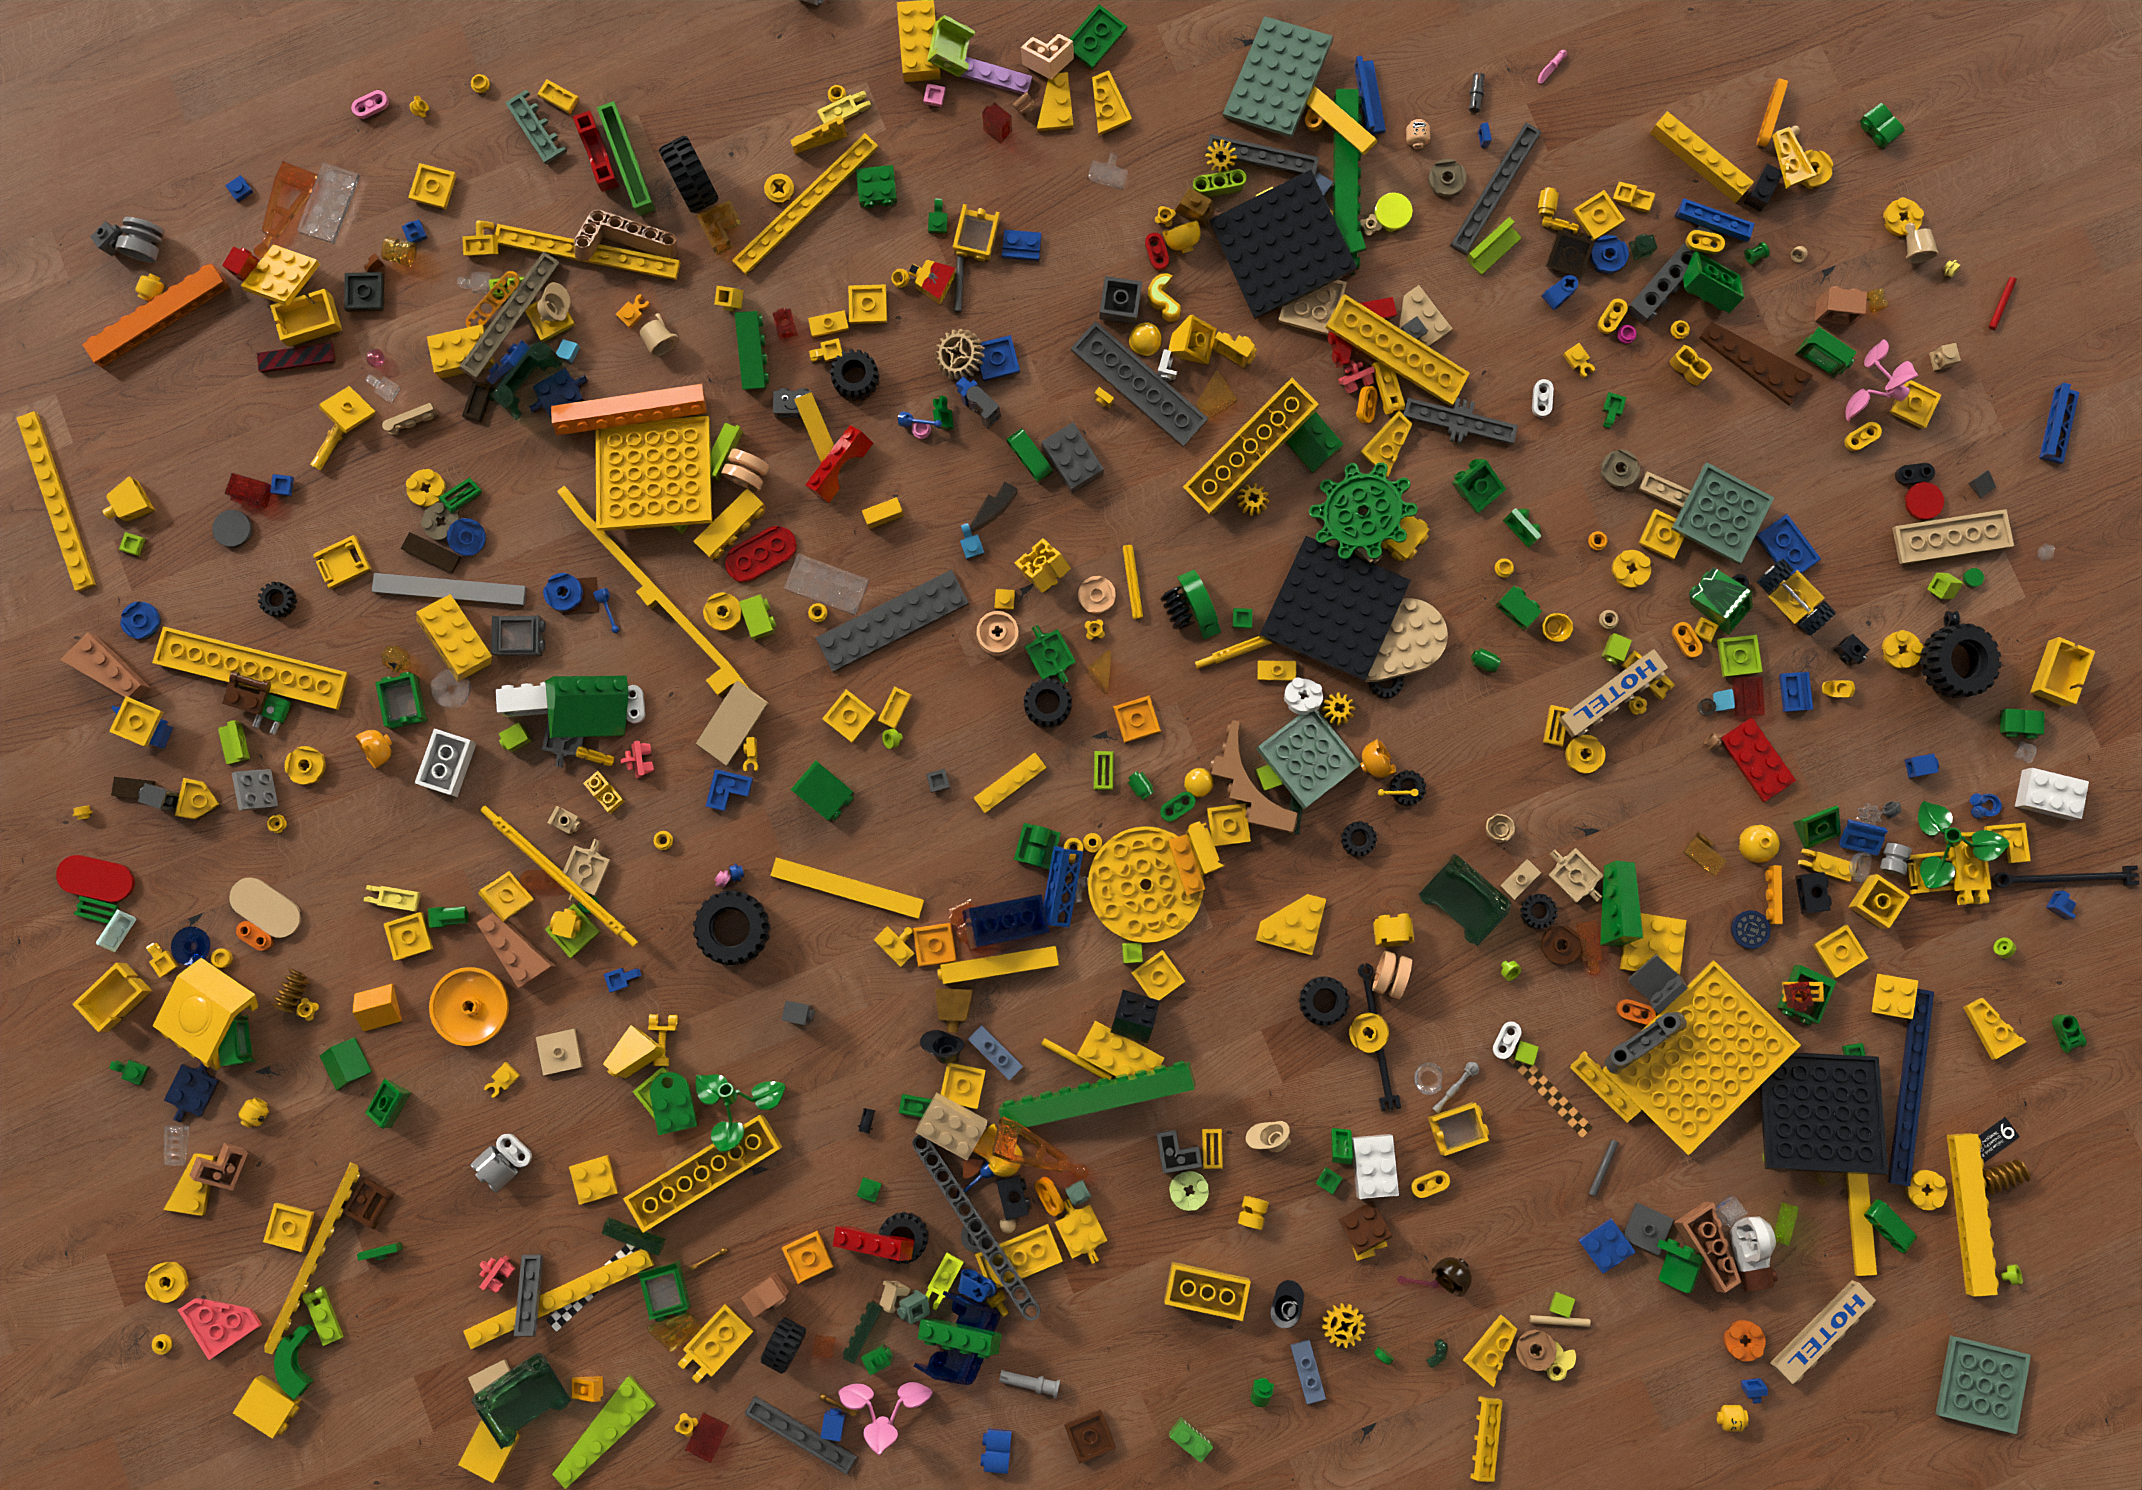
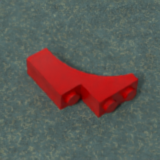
(1342, 349)

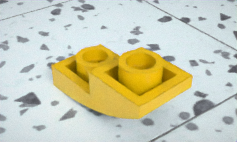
(604, 792)

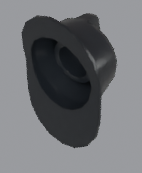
(942, 1045)
(1287, 1304)

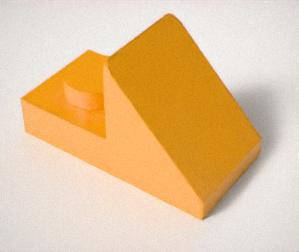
(587, 1388)

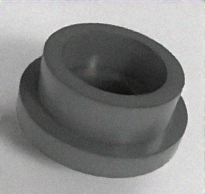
(1891, 809)

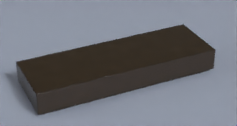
(431, 552)

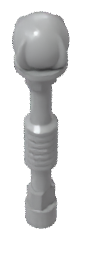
(1471, 1069)

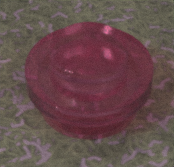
(375, 358)

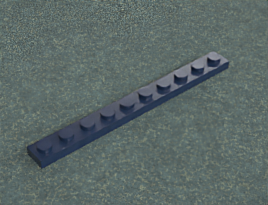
(1910, 1090)

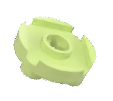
(1183, 1180)

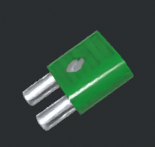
(274, 709)

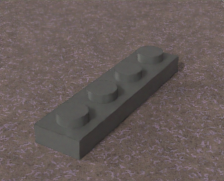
(528, 1296)

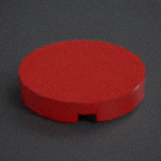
(1924, 501)

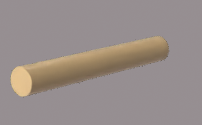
(1559, 1321)

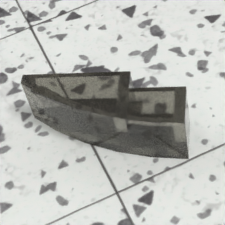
(994, 506)

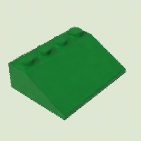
(587, 706)

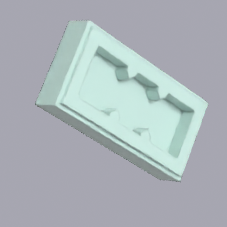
(116, 930)

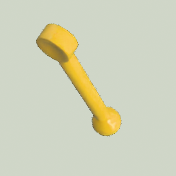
(1414, 792)

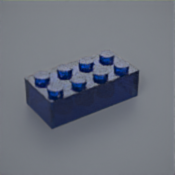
(1005, 921)

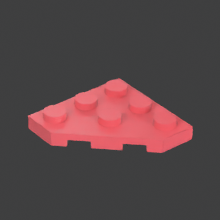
(218, 1324)

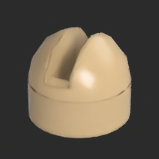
(1794, 254)
(1008, 1226)

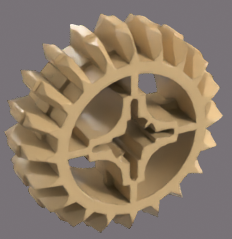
(956, 370)

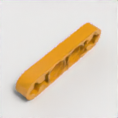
(1772, 112)
(494, 302)

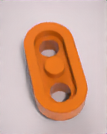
(253, 935)
(1634, 1011)

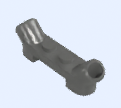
(1644, 1041)

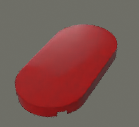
(760, 554)
(95, 878)

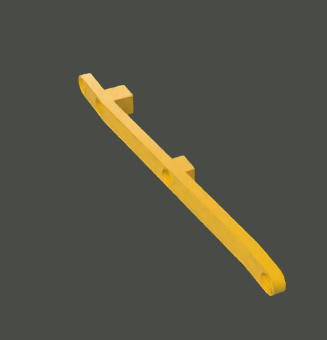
(720, 681)

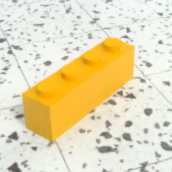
(730, 524)

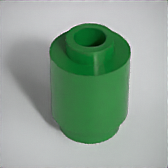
(1485, 660)
(1140, 785)

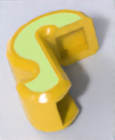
(1160, 300)

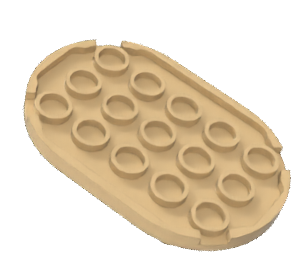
(1412, 642)

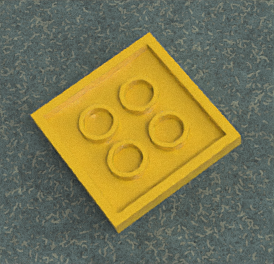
(280, 275)
(1660, 937)

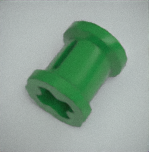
(1756, 253)

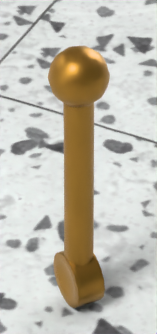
(723, 1251)
(823, 1397)

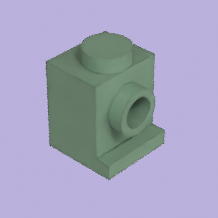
(1078, 1192)
(914, 1307)

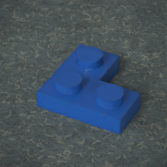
(507, 361)
(724, 784)

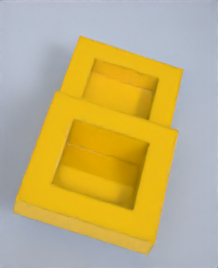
(1634, 198)

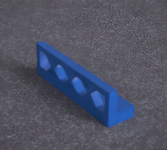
(1369, 91)
(1715, 220)
(2055, 424)
(1057, 886)

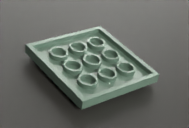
(1722, 513)
(1308, 757)
(1983, 1384)

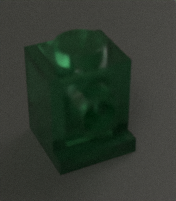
(1643, 246)

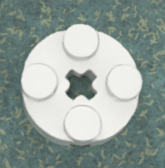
(1307, 687)

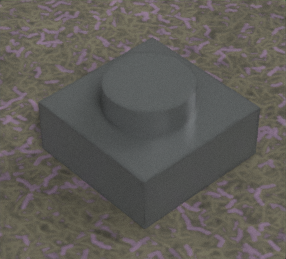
(1415, 328)
(938, 780)

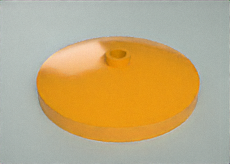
(451, 1006)

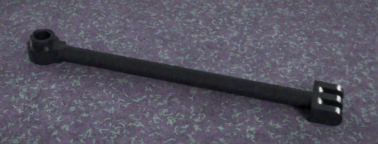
(2126, 876)
(1389, 1098)

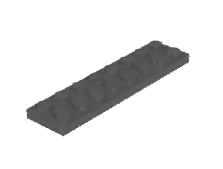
(1139, 384)
(892, 621)

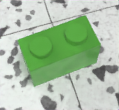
(1190, 1439)

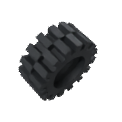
(269, 591)
(1387, 692)
(1416, 780)
(1362, 827)
(1527, 914)

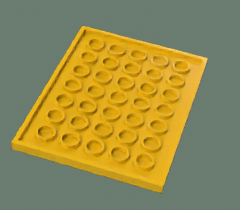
(1710, 1065)

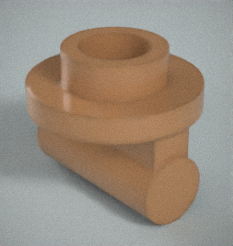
(1024, 104)

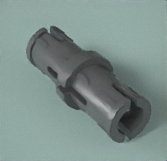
(1476, 92)

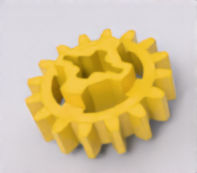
(1351, 1320)

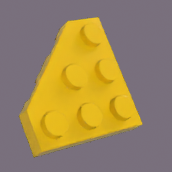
(1294, 925)

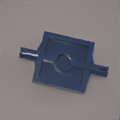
(557, 390)
(191, 1090)

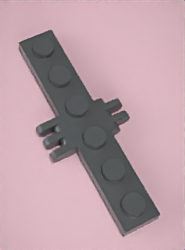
(1460, 421)

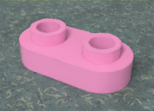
(370, 103)

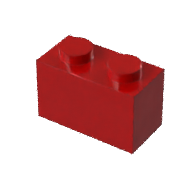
(240, 263)

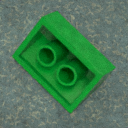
(1713, 282)
(1314, 443)

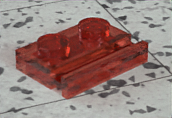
(1748, 696)
(707, 1437)

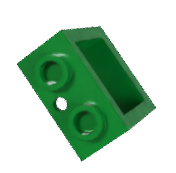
(1819, 1008)

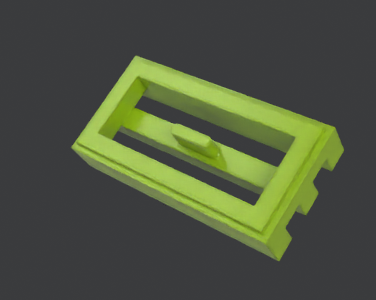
(1103, 786)

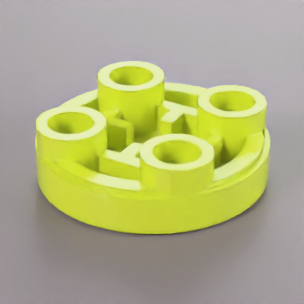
(1393, 211)

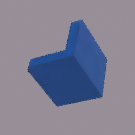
(2062, 905)

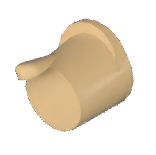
(1920, 245)
(657, 337)

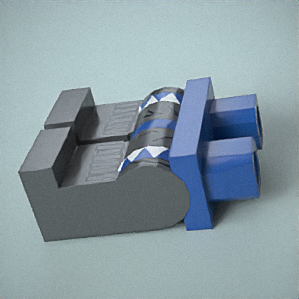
(978, 401)

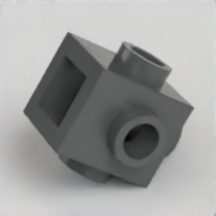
(106, 237)

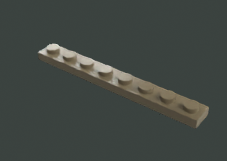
(509, 315)

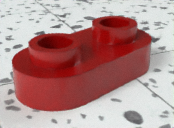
(1156, 252)

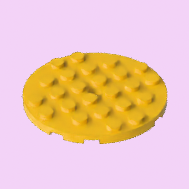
(1117, 892)

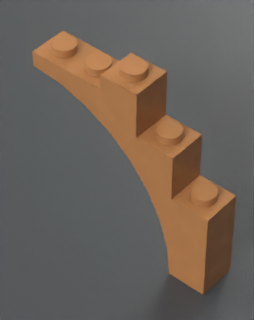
(1230, 767)

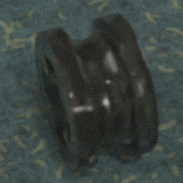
(1704, 701)

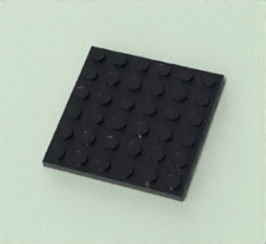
(1283, 244)
(1335, 609)
(1824, 1115)

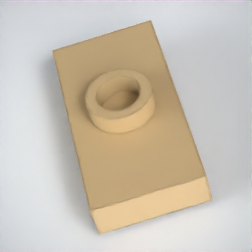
(1520, 879)

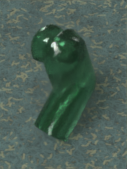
(1440, 1354)

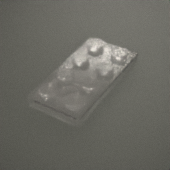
(328, 203)
(826, 584)

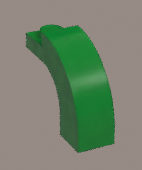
(1200, 603)
(286, 1364)

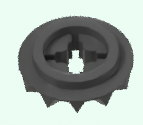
(968, 1242)

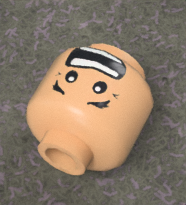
(1418, 133)

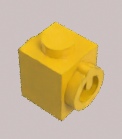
(565, 923)

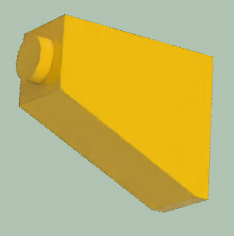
(632, 1053)

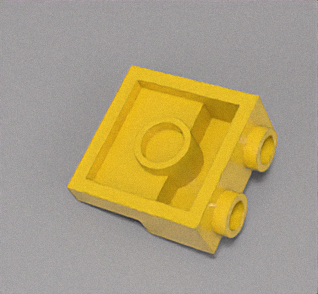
(1239, 351)

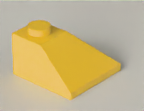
(1193, 340)

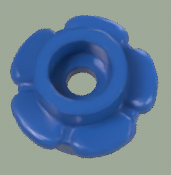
(736, 872)

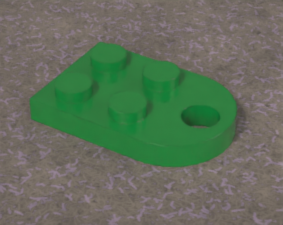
(673, 1105)

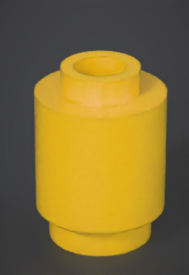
(1548, 202)

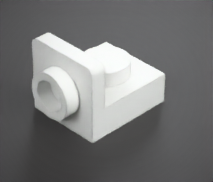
(1166, 362)

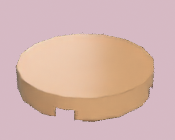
(1096, 595)

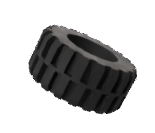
(688, 174)
(1982, 655)
(706, 920)

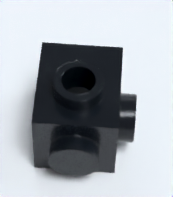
(1852, 650)

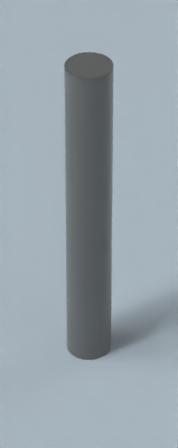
(959, 284)
(1603, 1168)

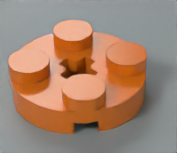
(1753, 1332)

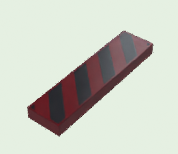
(296, 357)

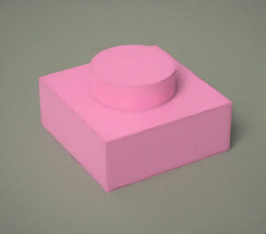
(934, 95)

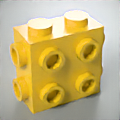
(1416, 534)

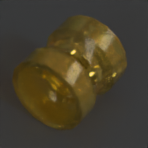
(1877, 300)

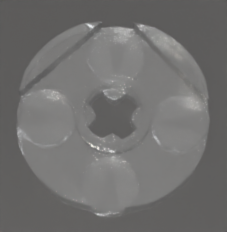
(446, 699)

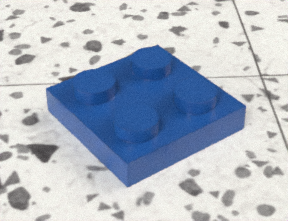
(999, 358)
(1607, 1245)

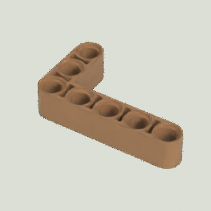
(624, 231)

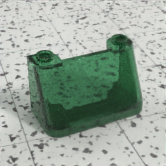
(534, 355)
(1466, 898)
(519, 1398)

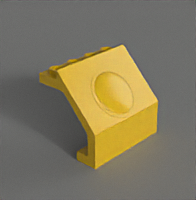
(202, 1010)

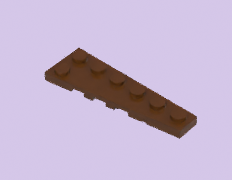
(1767, 369)

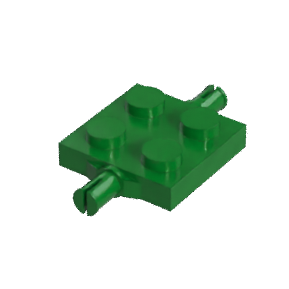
(1050, 654)

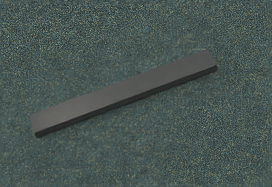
(1495, 188)

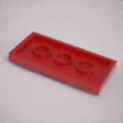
(1757, 759)

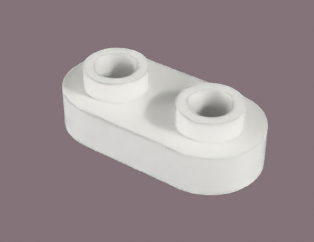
(1542, 399)
(636, 703)
(1507, 1040)
(512, 1153)

